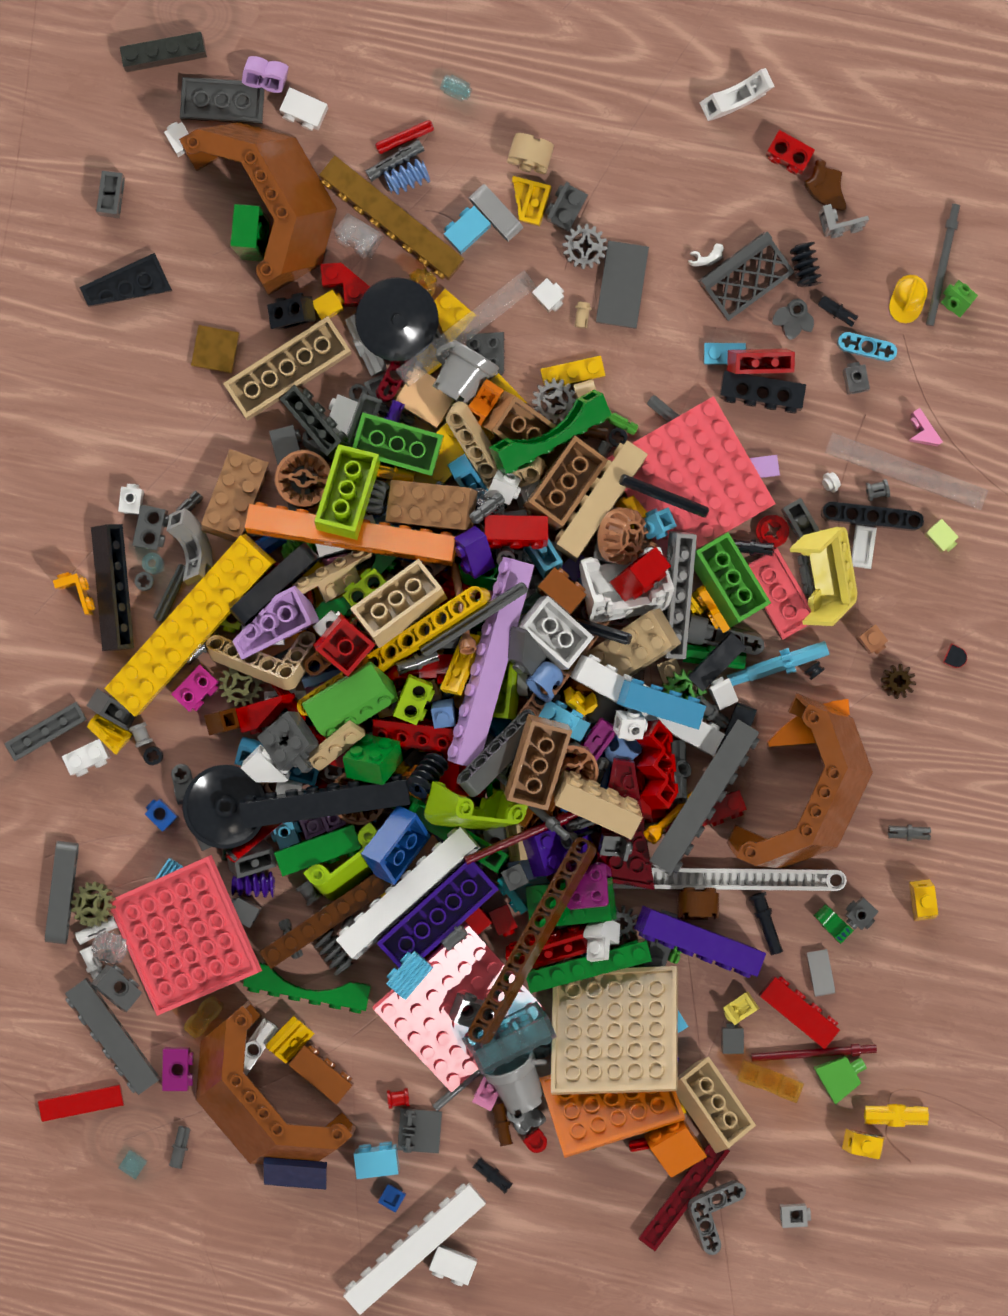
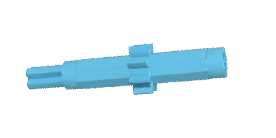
(787, 661)

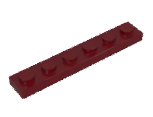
(678, 1200)

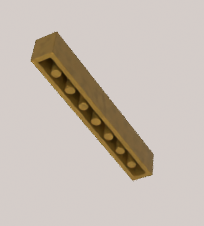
(391, 218)

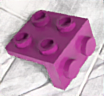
(592, 888)

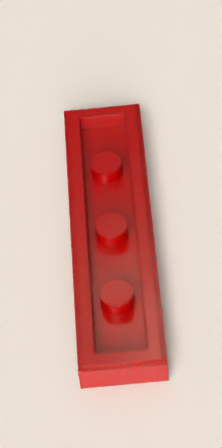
(81, 1103)

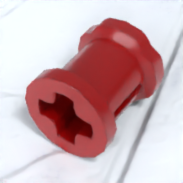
(398, 1098)

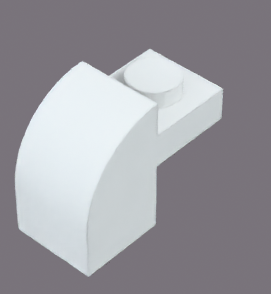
(600, 937)

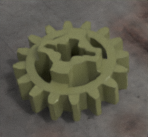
(246, 692)
(89, 904)

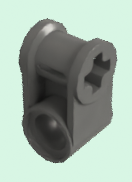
(181, 785)

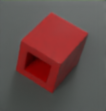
(503, 920)

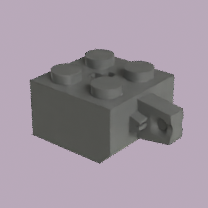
(289, 742)

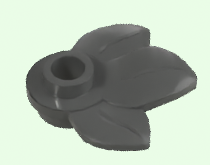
(792, 321)
(525, 1121)

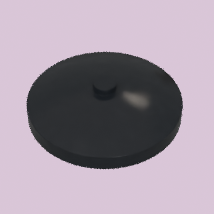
(396, 318)
(214, 809)

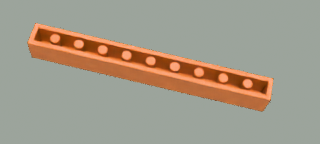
(372, 538)

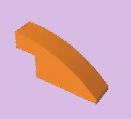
(796, 732)

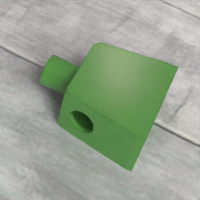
(840, 1076)

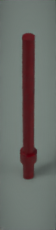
(562, 817)
(853, 1050)

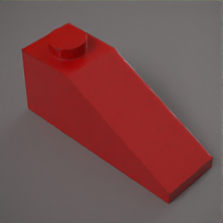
(262, 714)

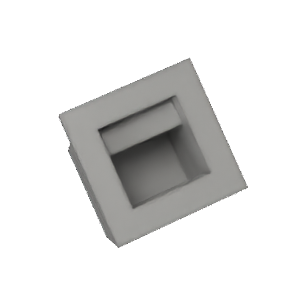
(788, 1221)

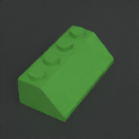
(352, 699)

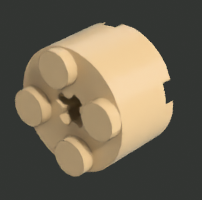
(530, 153)

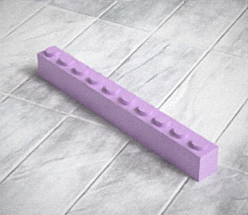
(488, 667)

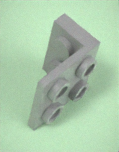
(828, 221)

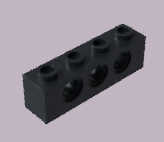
(794, 390)

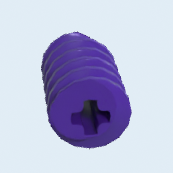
(255, 884)

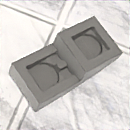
(821, 973)

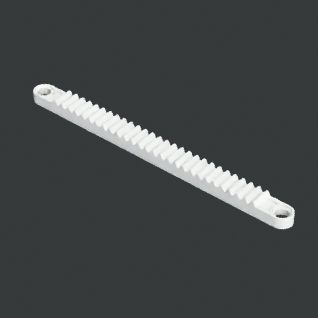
(746, 879)

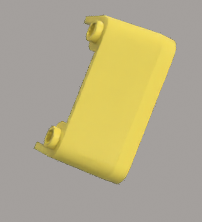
(832, 575)

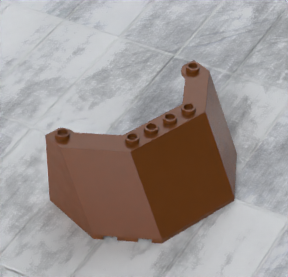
(288, 188)
(831, 801)
(244, 1111)

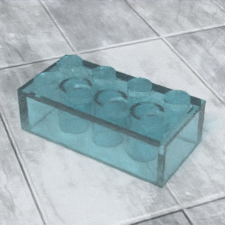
(516, 1036)

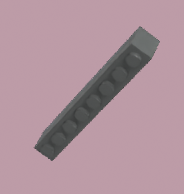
(704, 798)

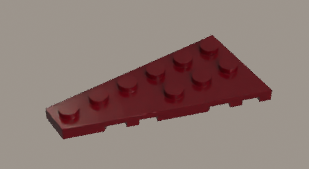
(637, 869)

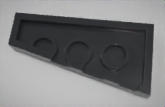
(132, 281)

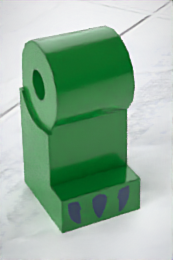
(833, 923)

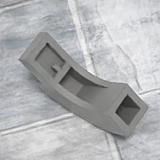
(195, 543)

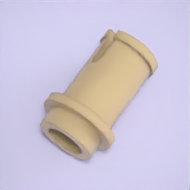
(582, 314)

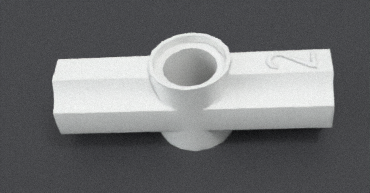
(260, 1037)

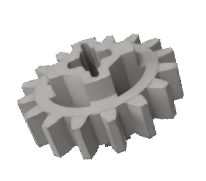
(594, 247)
(550, 410)

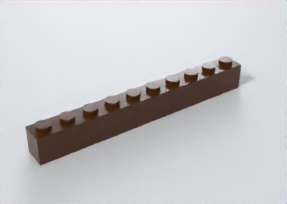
(333, 914)

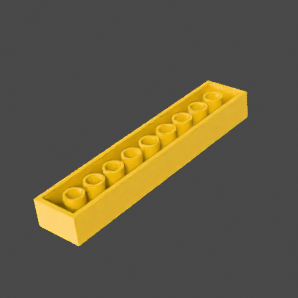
(189, 625)

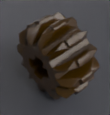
(903, 676)

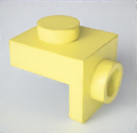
(740, 1008)

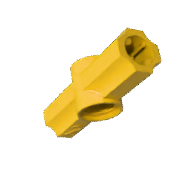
(896, 1115)

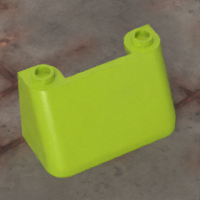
(452, 810)
(346, 876)

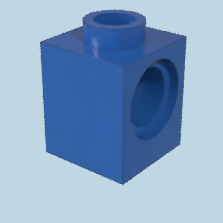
(169, 818)

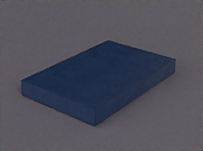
(295, 1173)

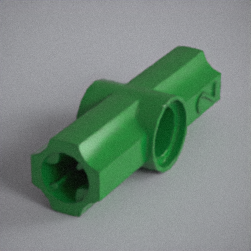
(696, 654)

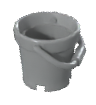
(462, 372)
(518, 1083)

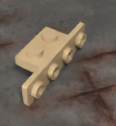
(334, 577)

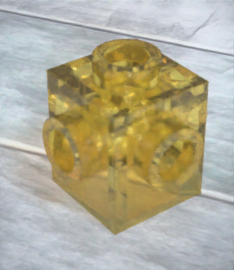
(428, 277)

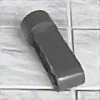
(702, 630)

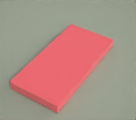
(787, 599)

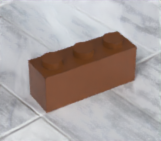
(321, 1073)

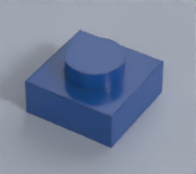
(391, 1197)

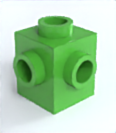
(958, 298)

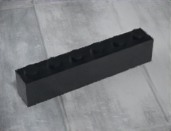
(112, 587)

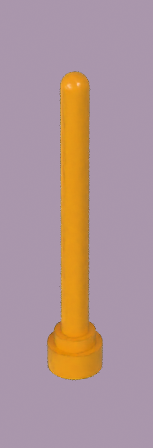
(654, 833)

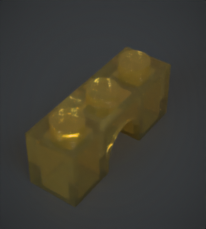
(770, 1080)

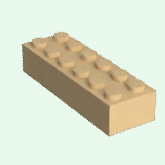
(287, 366)
(603, 497)

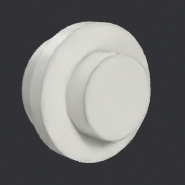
(831, 482)

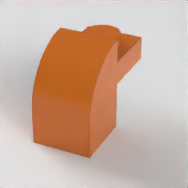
(485, 400)

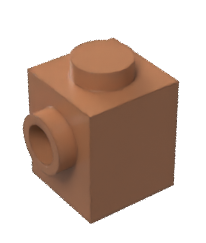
(873, 640)

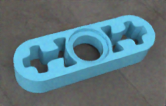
(853, 338)

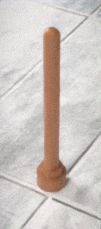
(467, 644)

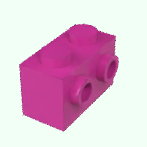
(196, 688)

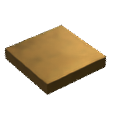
(215, 349)

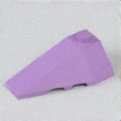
(280, 619)

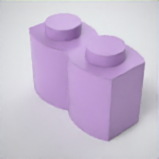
(265, 74)

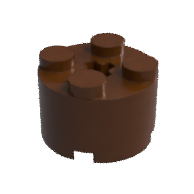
(698, 904)

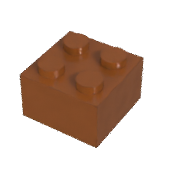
(562, 590)

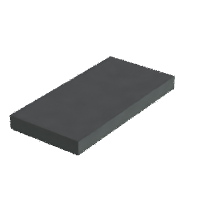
(221, 101)
(622, 284)

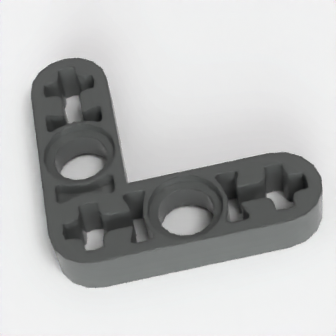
(708, 1207)

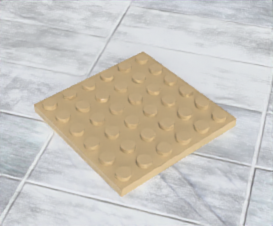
(616, 1033)

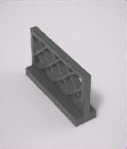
(735, 261)

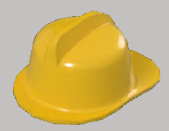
(908, 298)

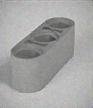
(496, 212)

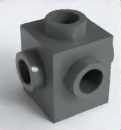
(868, 911)

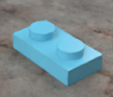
(718, 352)

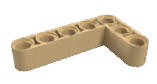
(472, 437)
(258, 665)

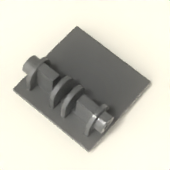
(489, 346)
(419, 1131)

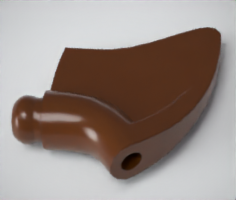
(826, 186)

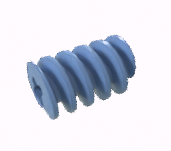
(407, 176)

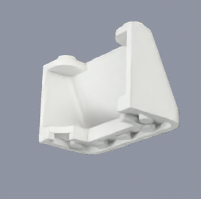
(605, 603)

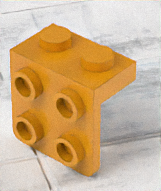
(68, 580)

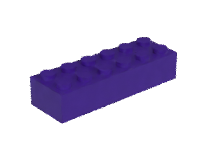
(438, 913)
(704, 943)

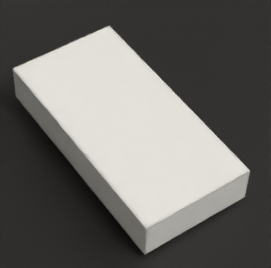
(863, 546)

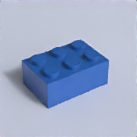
(395, 845)

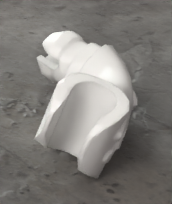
(713, 257)

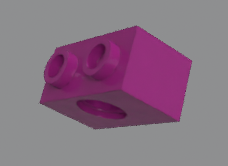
(171, 1080)

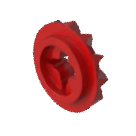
(774, 521)

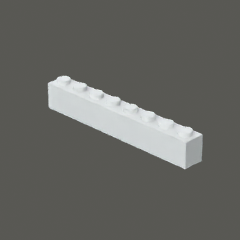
(609, 684)
(407, 893)
(414, 1248)

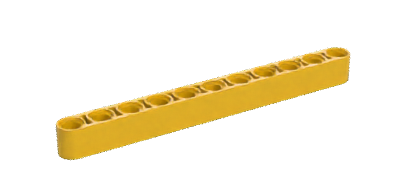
(418, 635)

